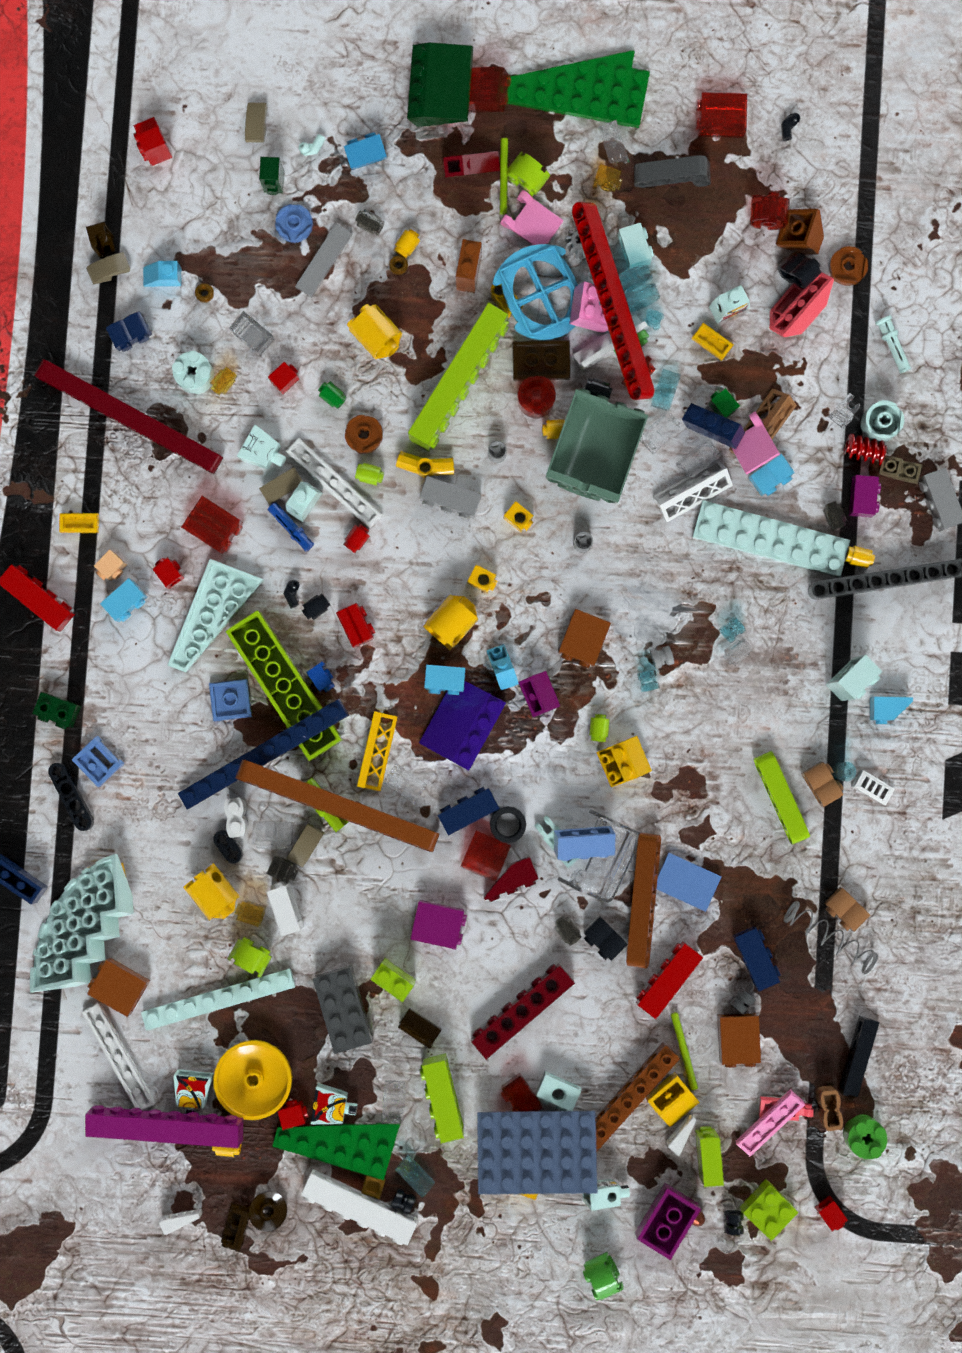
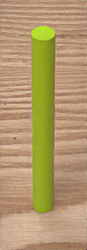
(503, 175)
(684, 1051)

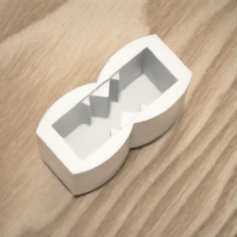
(237, 823)

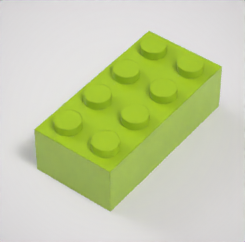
(443, 1098)

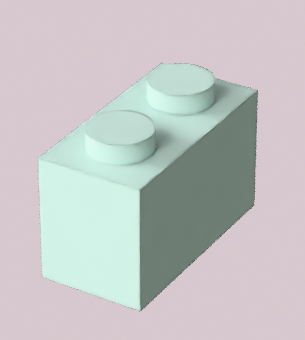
(635, 245)

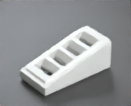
(859, 780)
(679, 1137)
(175, 1221)

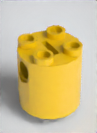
(375, 332)
(452, 620)
(212, 893)

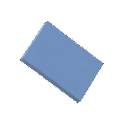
(687, 882)

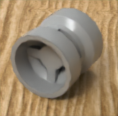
(497, 448)
(582, 539)
(662, 657)

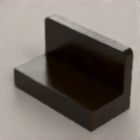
(419, 1028)

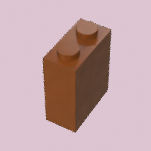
(468, 266)
(584, 638)
(117, 986)
(739, 1039)

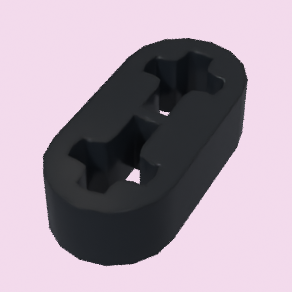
(224, 849)

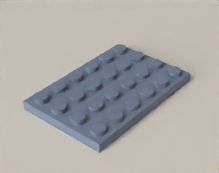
(537, 1152)

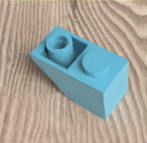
(502, 667)

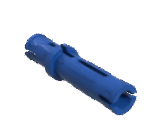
(296, 533)

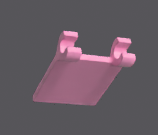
(534, 222)
(755, 446)

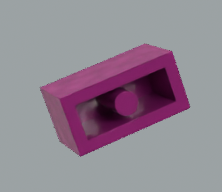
(864, 496)
(539, 694)

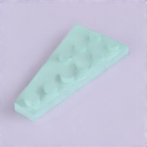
(216, 602)

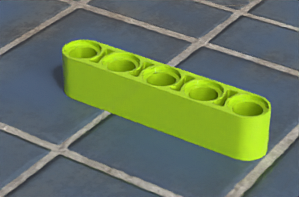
(781, 797)

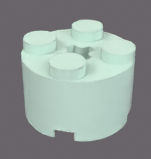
(191, 362)
(890, 415)

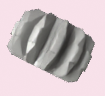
(573, 245)

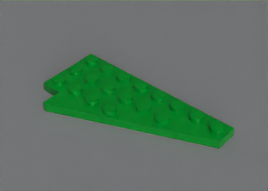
(588, 89)

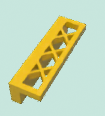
(369, 751)

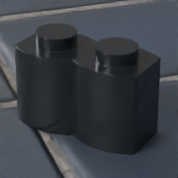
(799, 269)
(605, 939)

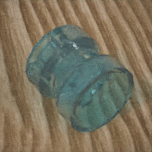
(732, 629)
(648, 676)

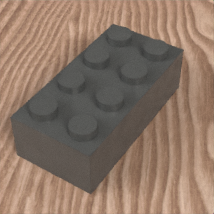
(343, 1009)

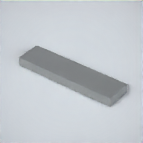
(323, 260)

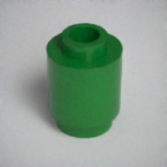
(332, 394)

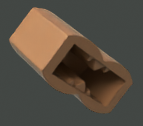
(822, 783)
(846, 909)
(829, 1108)

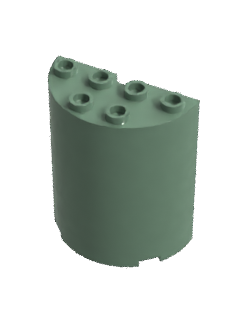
(596, 447)

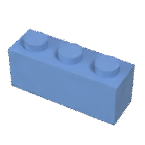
(584, 843)

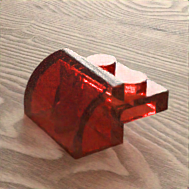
(485, 856)

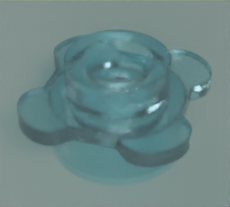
(654, 314)

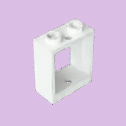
(285, 908)

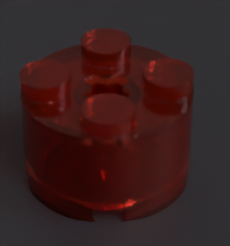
(769, 211)
(536, 386)

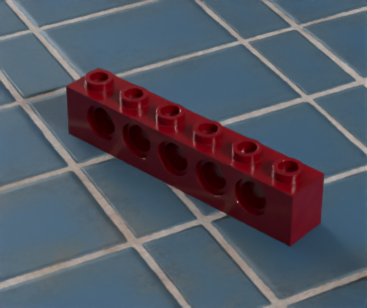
(519, 1021)

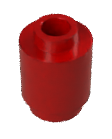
(356, 538)

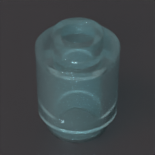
(839, 771)

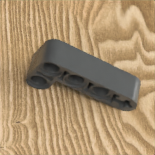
(673, 171)

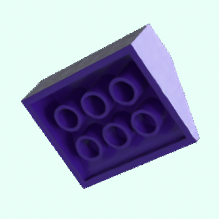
(462, 725)

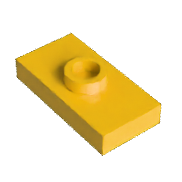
(712, 341)
(78, 522)

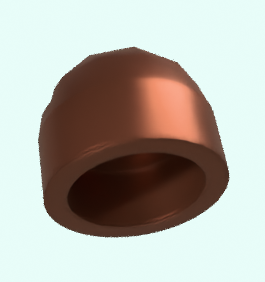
(700, 1219)

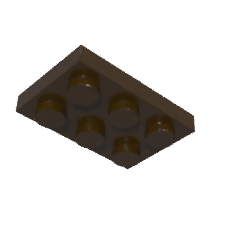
(541, 358)

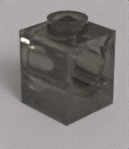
(282, 869)

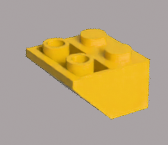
(624, 761)
(672, 1099)

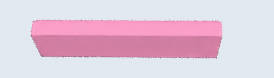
(770, 1122)

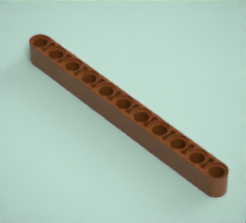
(337, 806)

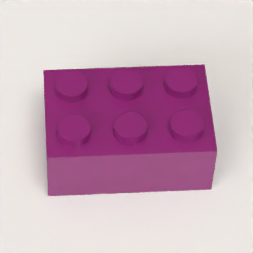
(667, 1221)

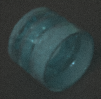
(636, 287)

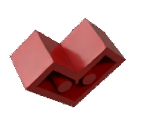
(151, 141)

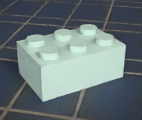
(854, 678)

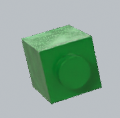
(723, 403)

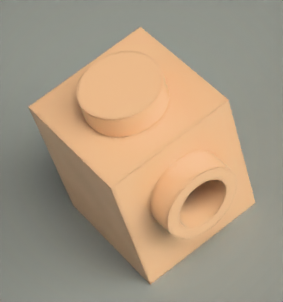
(110, 566)

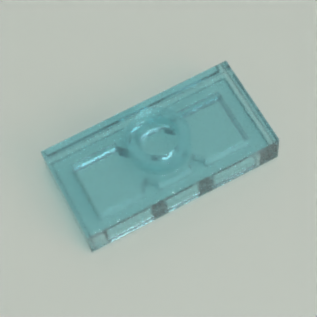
(665, 390)
(415, 1175)

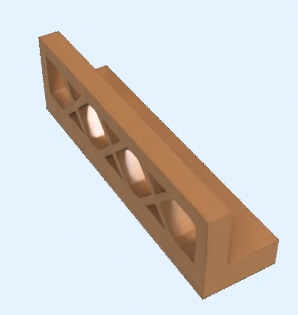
(777, 412)

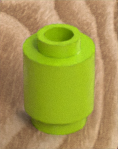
(369, 474)
(599, 728)

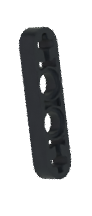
(73, 795)

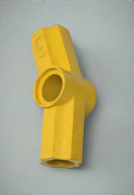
(412, 463)

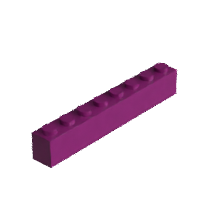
(164, 1126)

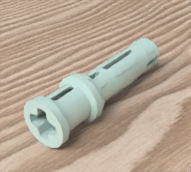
(889, 335)

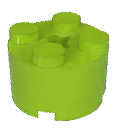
(527, 173)
(250, 957)

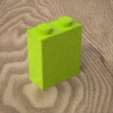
(393, 979)
(709, 1157)

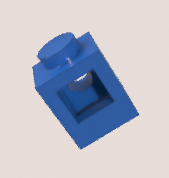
(321, 677)

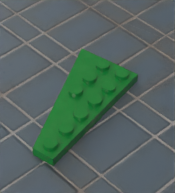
(348, 1146)

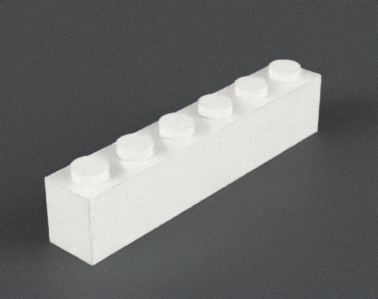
(359, 1207)

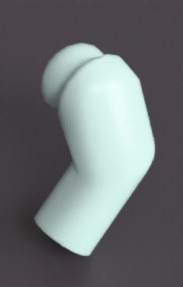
(313, 148)

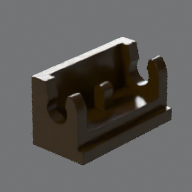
(99, 237)
(235, 1227)

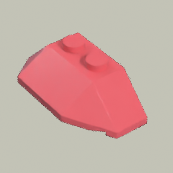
(800, 306)

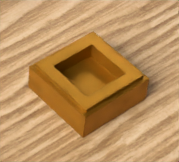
(373, 1186)

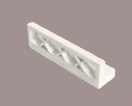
(601, 348)
(692, 487)

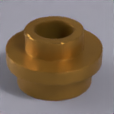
(398, 259)
(204, 287)

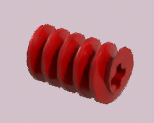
(865, 448)

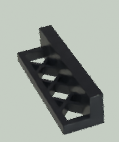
(858, 1056)

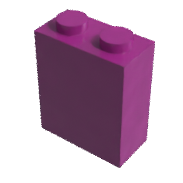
(438, 924)

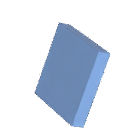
(230, 700)

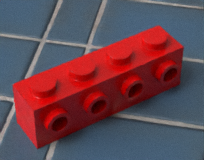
(36, 598)
(668, 980)

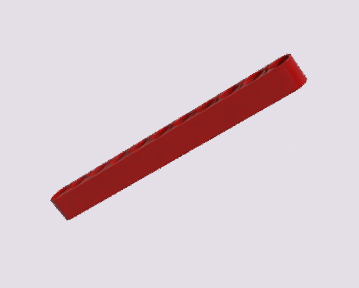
(613, 301)

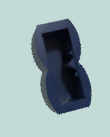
(129, 331)

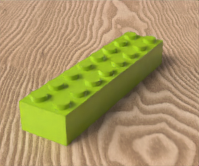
(458, 377)
(280, 679)

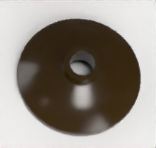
(274, 1217)

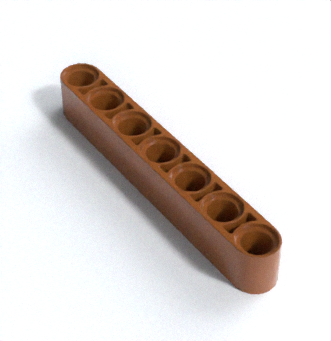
(643, 900)

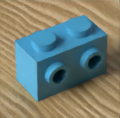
(365, 151)

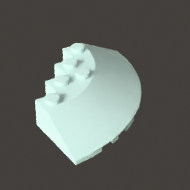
(80, 925)

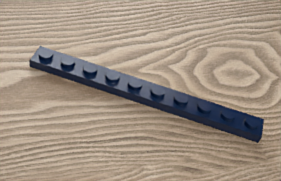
(265, 752)

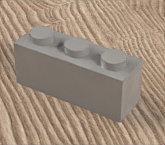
(450, 498)
(941, 499)

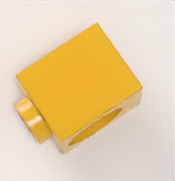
(516, 509)
(476, 573)

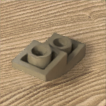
(255, 122)
(104, 269)
(900, 470)
(281, 485)
(305, 845)

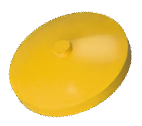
(252, 1079)

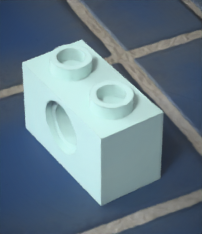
(551, 1082)

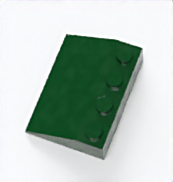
(439, 84)

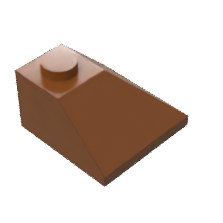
(803, 232)

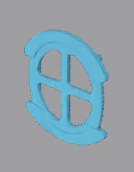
(524, 258)

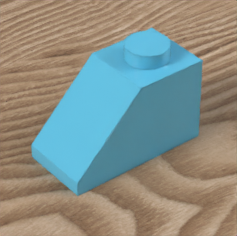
(162, 274)
(887, 708)

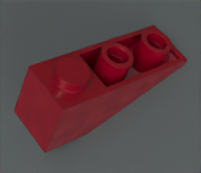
(470, 164)
(516, 875)

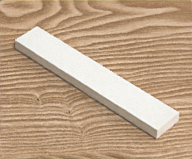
(334, 483)
(118, 1056)

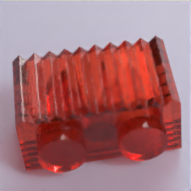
(520, 1095)

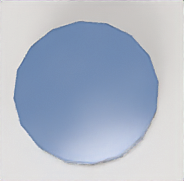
(294, 223)

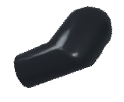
(787, 124)
(290, 592)

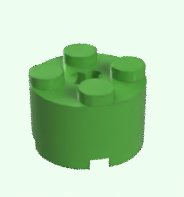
(870, 1147)
(603, 1276)

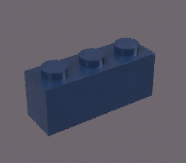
(713, 426)
(467, 810)
(20, 881)
(757, 958)

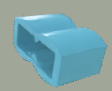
(771, 475)

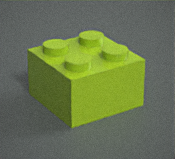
(768, 1209)

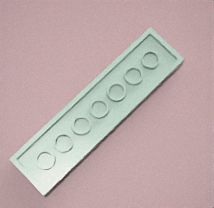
(771, 538)

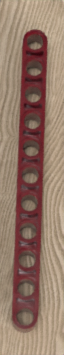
(128, 416)

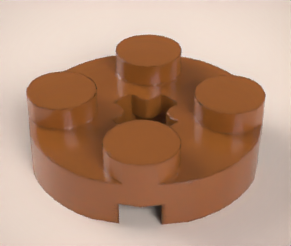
(856, 259)
(368, 424)

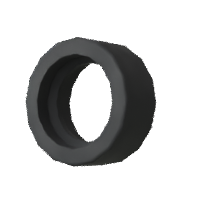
(522, 824)

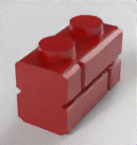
(355, 625)

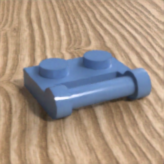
(93, 766)

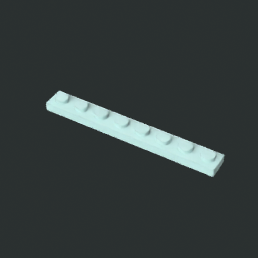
(218, 999)

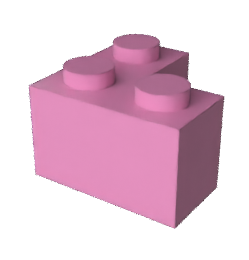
(586, 309)

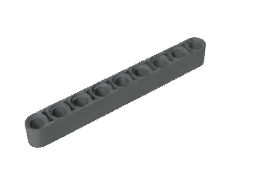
(884, 579)

